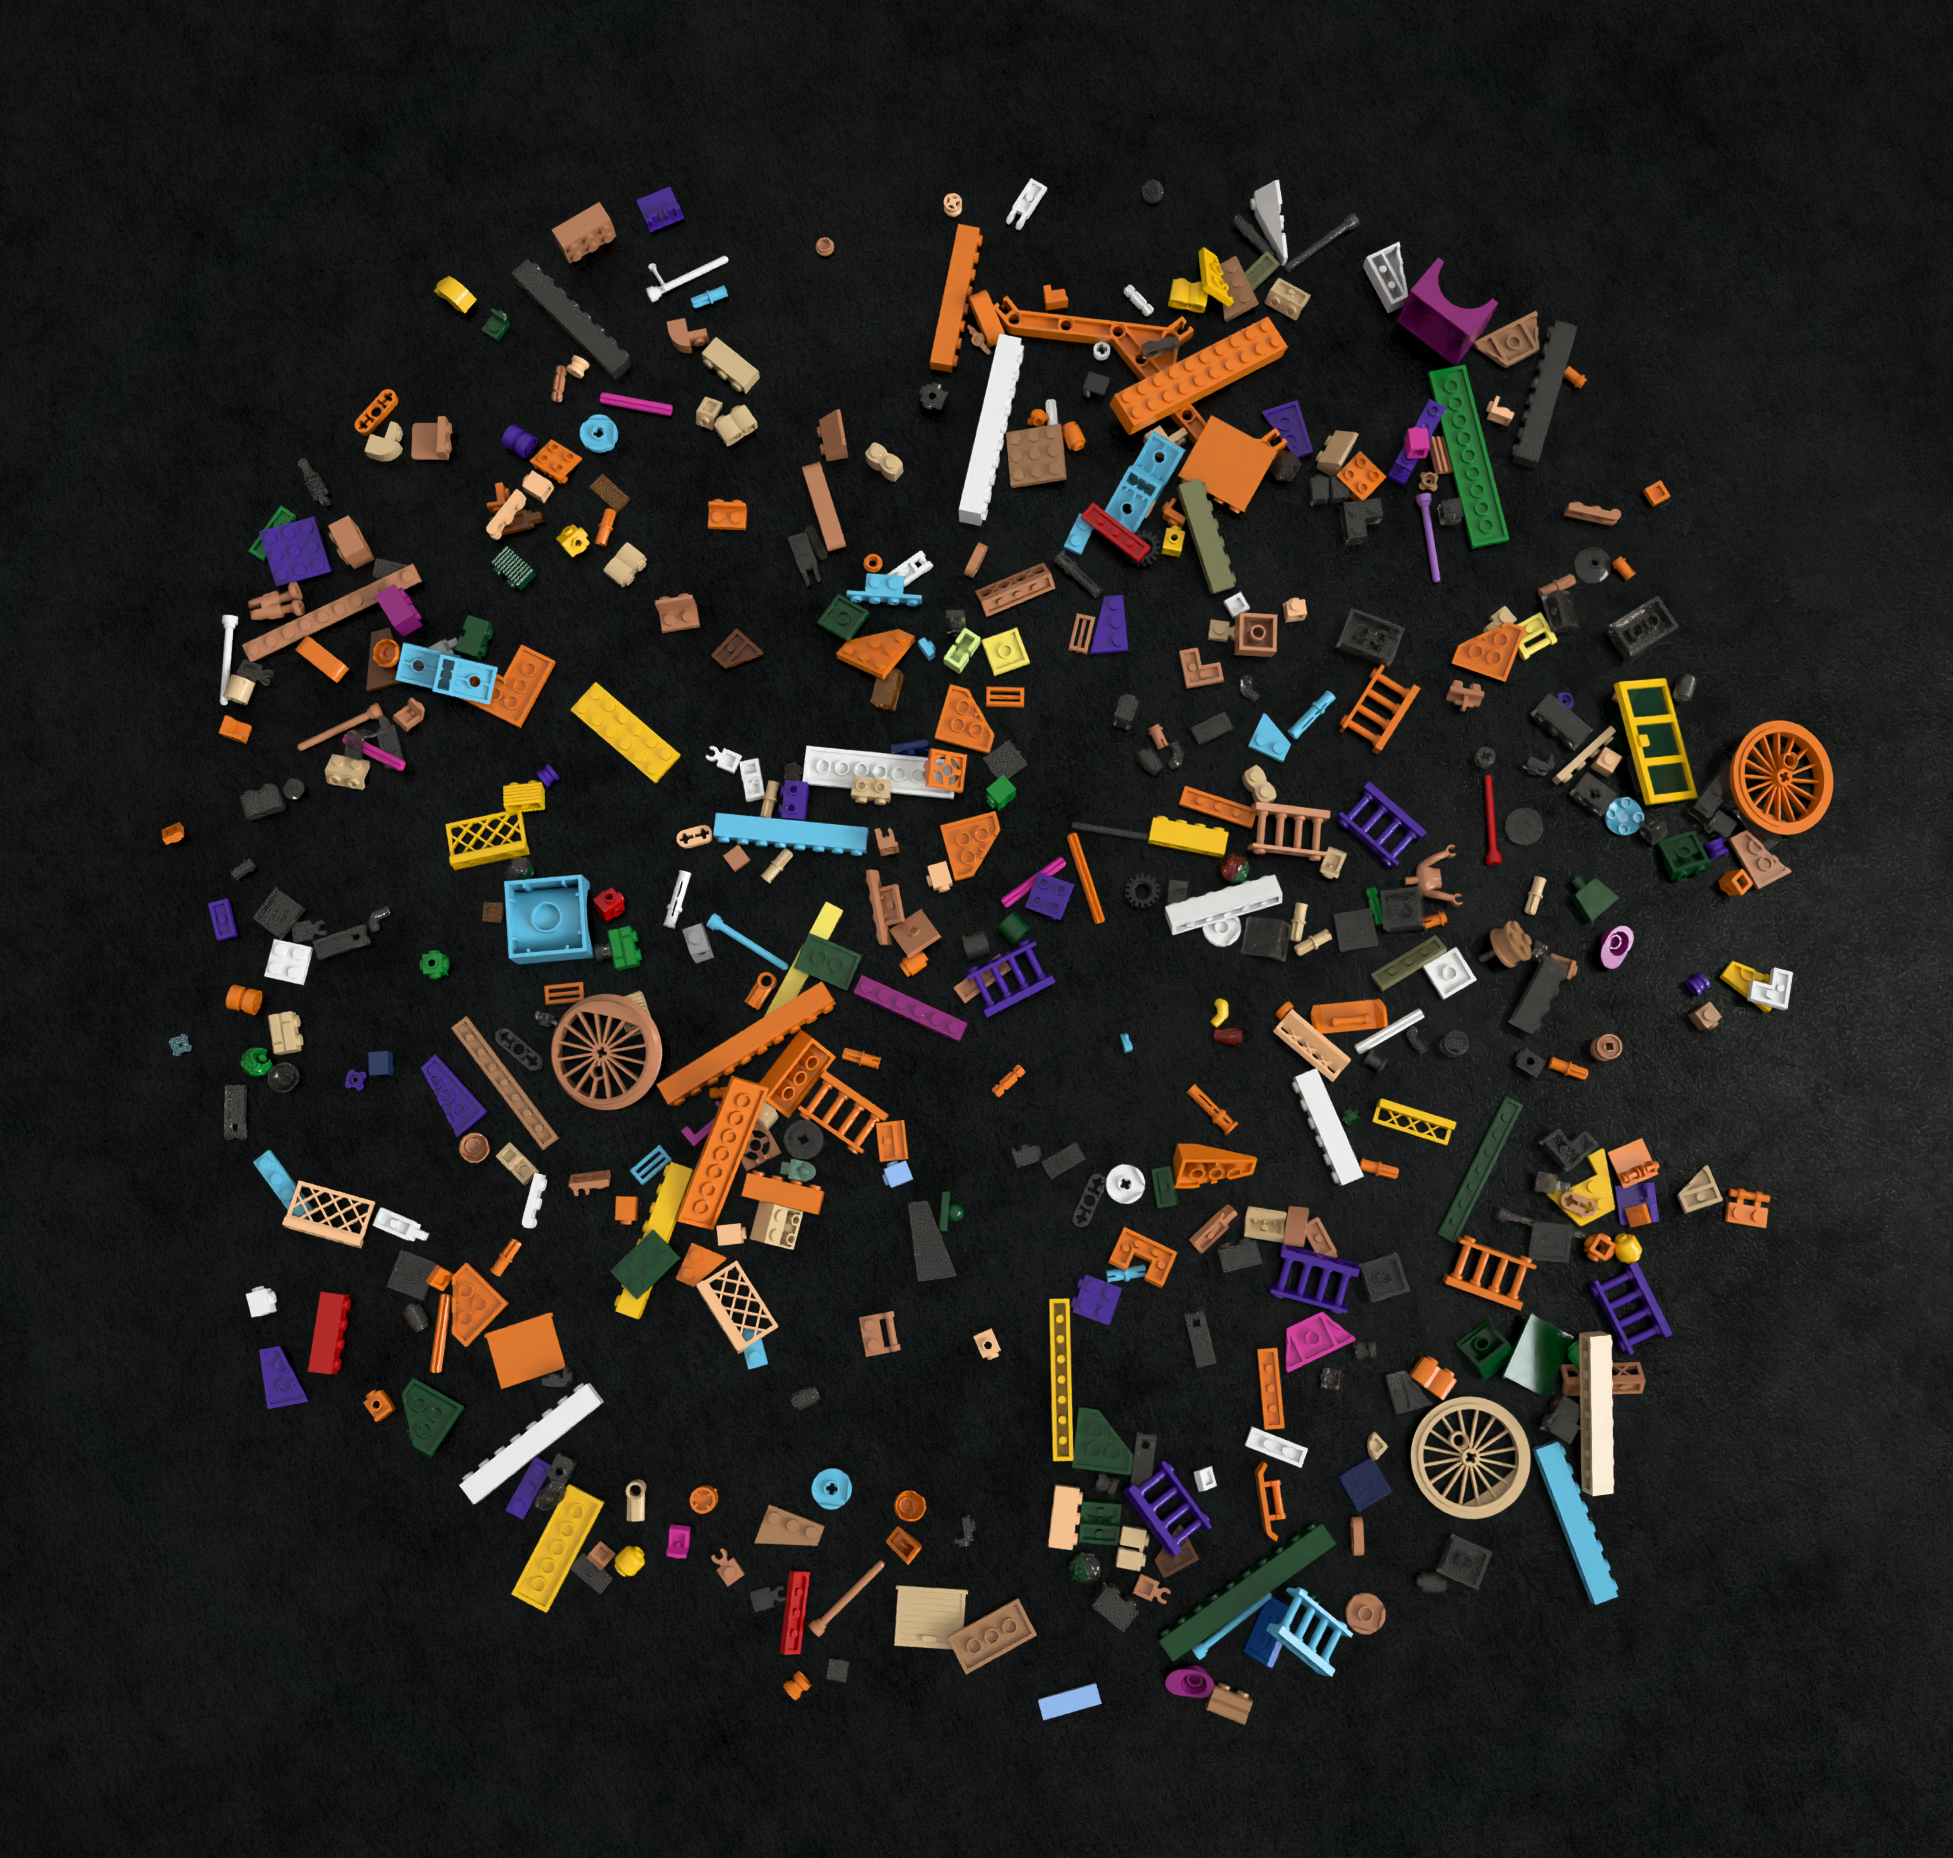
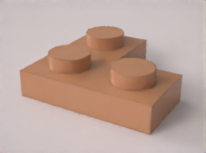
(1197, 674)

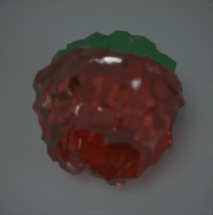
(1235, 868)

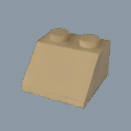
(1336, 451)

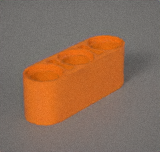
(986, 317)
(322, 659)

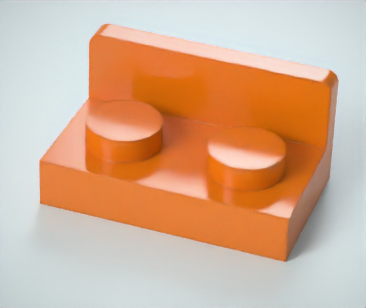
(727, 515)

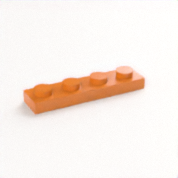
(1217, 807)
(1270, 1388)

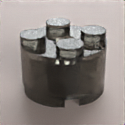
(796, 1147)

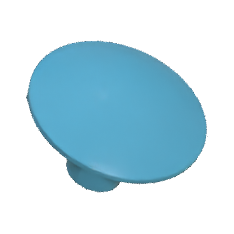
(1623, 816)

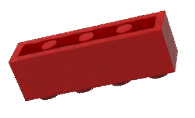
(328, 1333)

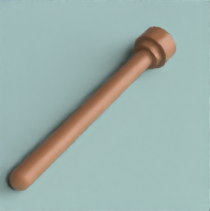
(373, 712)
(819, 1625)

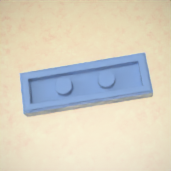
(1069, 1701)

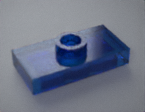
(910, 748)

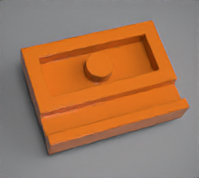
(891, 1141)

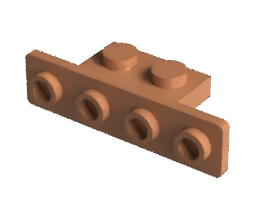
(886, 906)

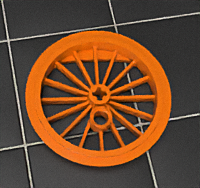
(1780, 777)

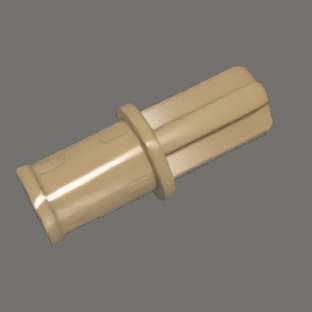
(769, 799)
(777, 865)
(1535, 895)
(1298, 922)
(1312, 942)

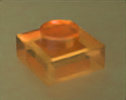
(493, 912)

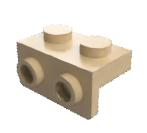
(346, 771)
(871, 789)
(1264, 1224)

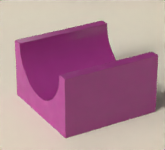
(1440, 323)

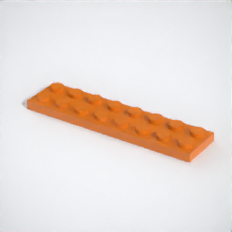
(722, 1153)

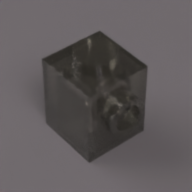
(1450, 511)

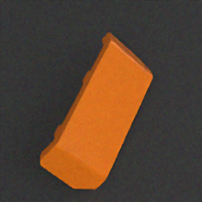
(1349, 1016)
(1261, 1484)

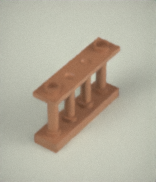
(1299, 815)

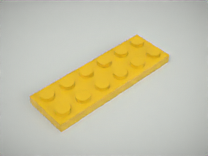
(625, 732)
(557, 1548)

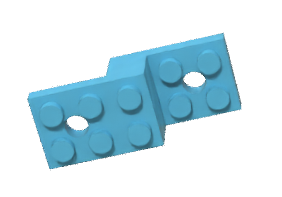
(1144, 481)
(446, 673)

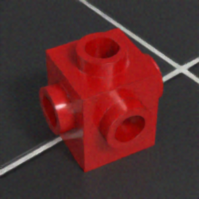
(609, 904)

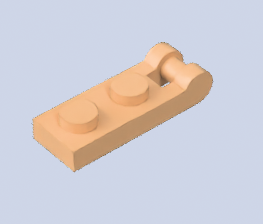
(506, 514)

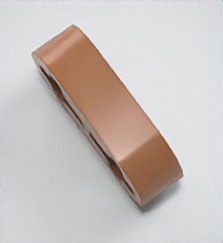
(975, 560)
(1575, 1208)
(1357, 1536)

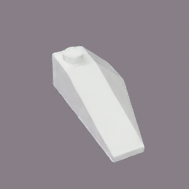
(1267, 212)

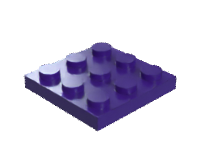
(295, 551)

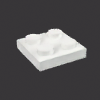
(288, 962)
(1449, 973)

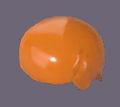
(387, 653)
(909, 1506)

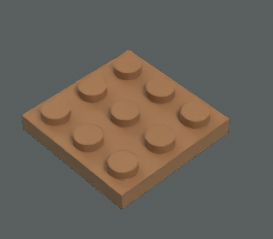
(1036, 455)

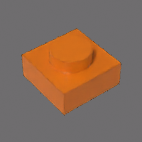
(1656, 493)
(173, 833)
(1638, 1215)
(439, 1277)

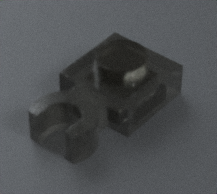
(254, 672)
(305, 930)
(545, 1019)
(764, 1597)

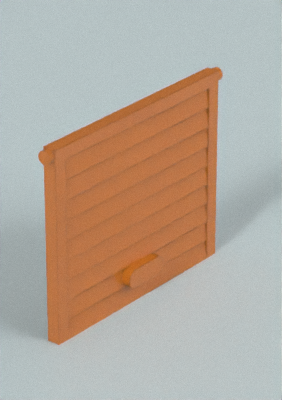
(525, 1350)

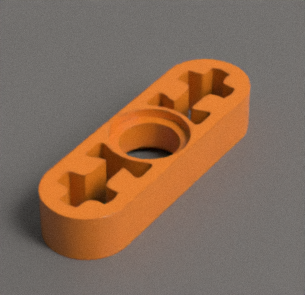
(368, 412)

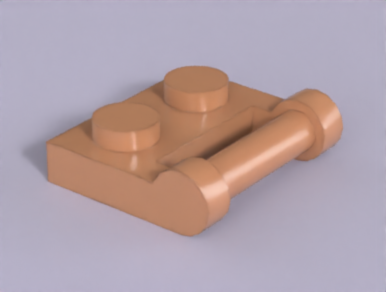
(873, 1336)

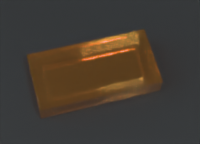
(610, 493)

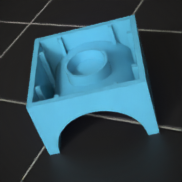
(547, 919)

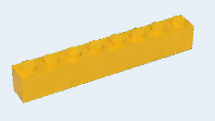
(663, 1222)
(1061, 1380)

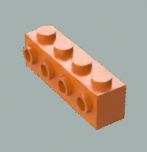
(783, 1193)

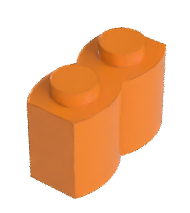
(1432, 1377)

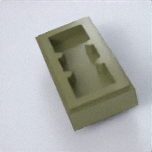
(1261, 269)

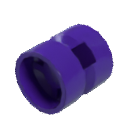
(520, 442)

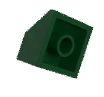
(1485, 1349)

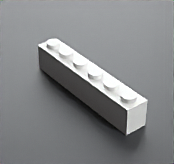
(1223, 904)
(1327, 1127)

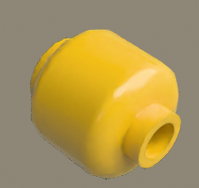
(1627, 1248)
(629, 1560)

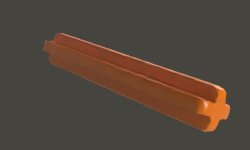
(440, 1333)

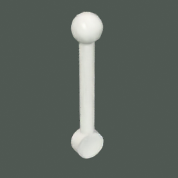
(652, 267)

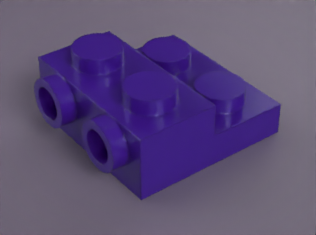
(1095, 1299)

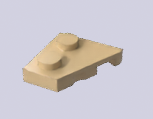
(1699, 1192)

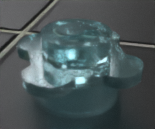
(174, 1042)

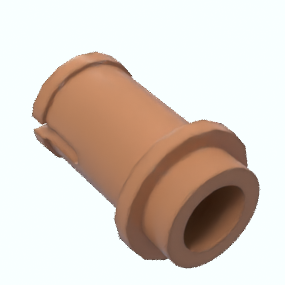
(1158, 737)

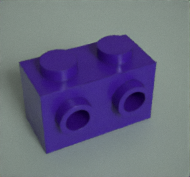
(794, 800)

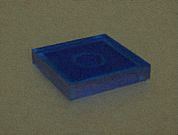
(1364, 1484)

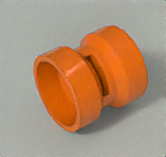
(797, 1685)

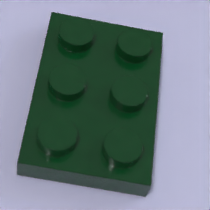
(827, 961)
(645, 1264)

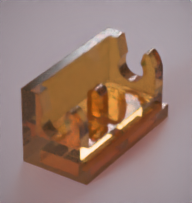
(887, 690)

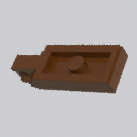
(522, 521)

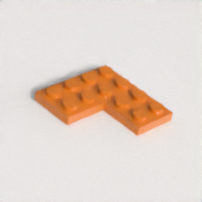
(519, 687)

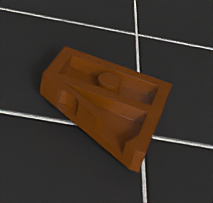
(736, 650)

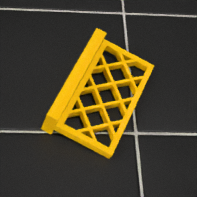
(492, 853)

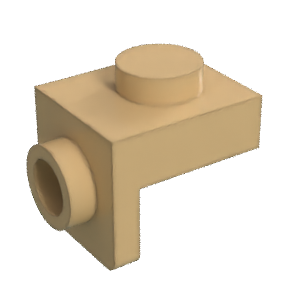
(1332, 862)

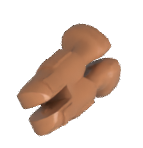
(270, 604)

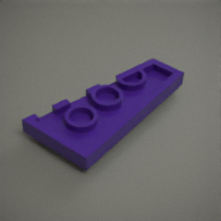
(456, 1100)

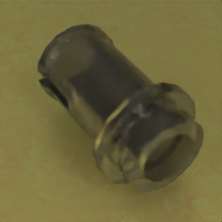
(244, 868)

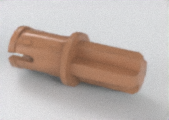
(1560, 584)

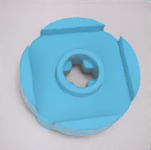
(603, 443)
(823, 1496)

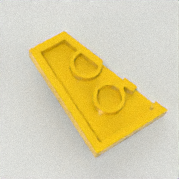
(1211, 277)
(1739, 978)

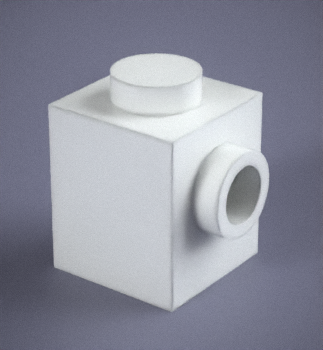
(261, 1301)

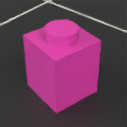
(1416, 443)

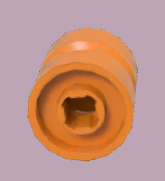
(247, 1000)

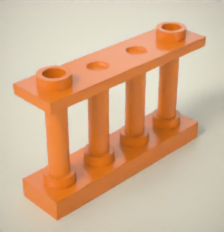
(1388, 725)
(860, 1104)
(1493, 1291)

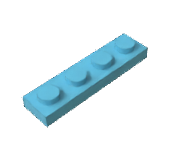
(280, 1182)

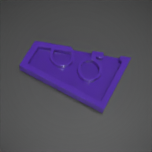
(1291, 426)
(1111, 627)
(279, 1379)

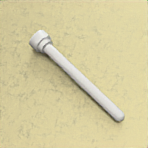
(655, 292)
(229, 624)

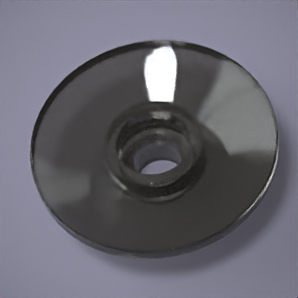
(1588, 572)

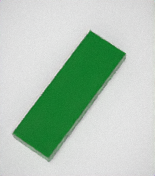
(280, 518)

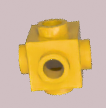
(573, 540)

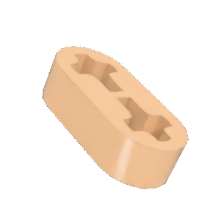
(693, 832)

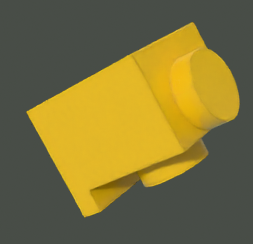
(1173, 547)

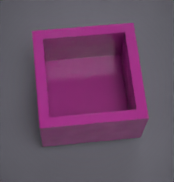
(399, 609)

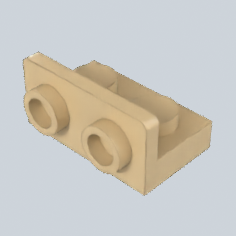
(1287, 299)

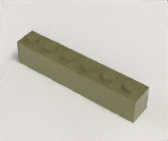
(1205, 536)

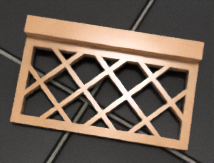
(325, 1231)
(721, 1314)

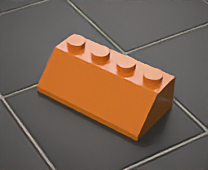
(796, 1073)

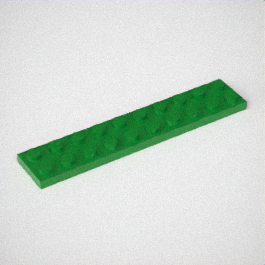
(1468, 457)

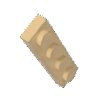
(1579, 761)

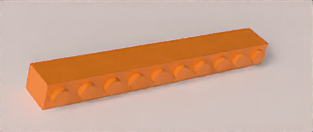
(746, 1044)

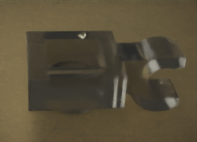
(1548, 1183)

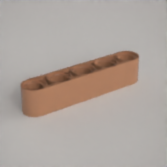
(823, 506)

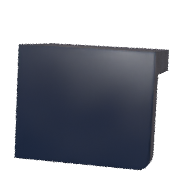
(380, 1063)

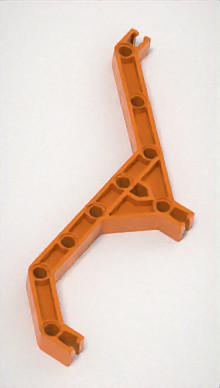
(1127, 346)

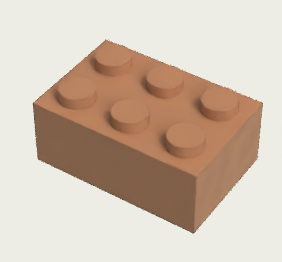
(584, 233)

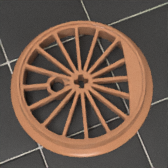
(613, 1007)

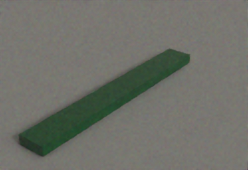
(1479, 1169)

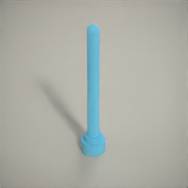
(716, 923)
(1201, 1648)

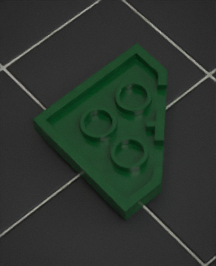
(428, 1416)
(1098, 1445)

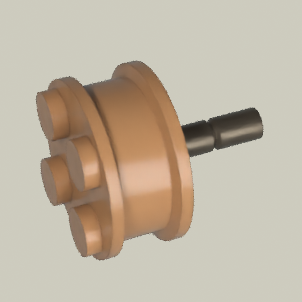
(1509, 945)

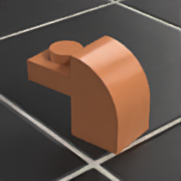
(683, 339)

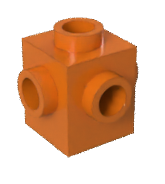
(1605, 1247)

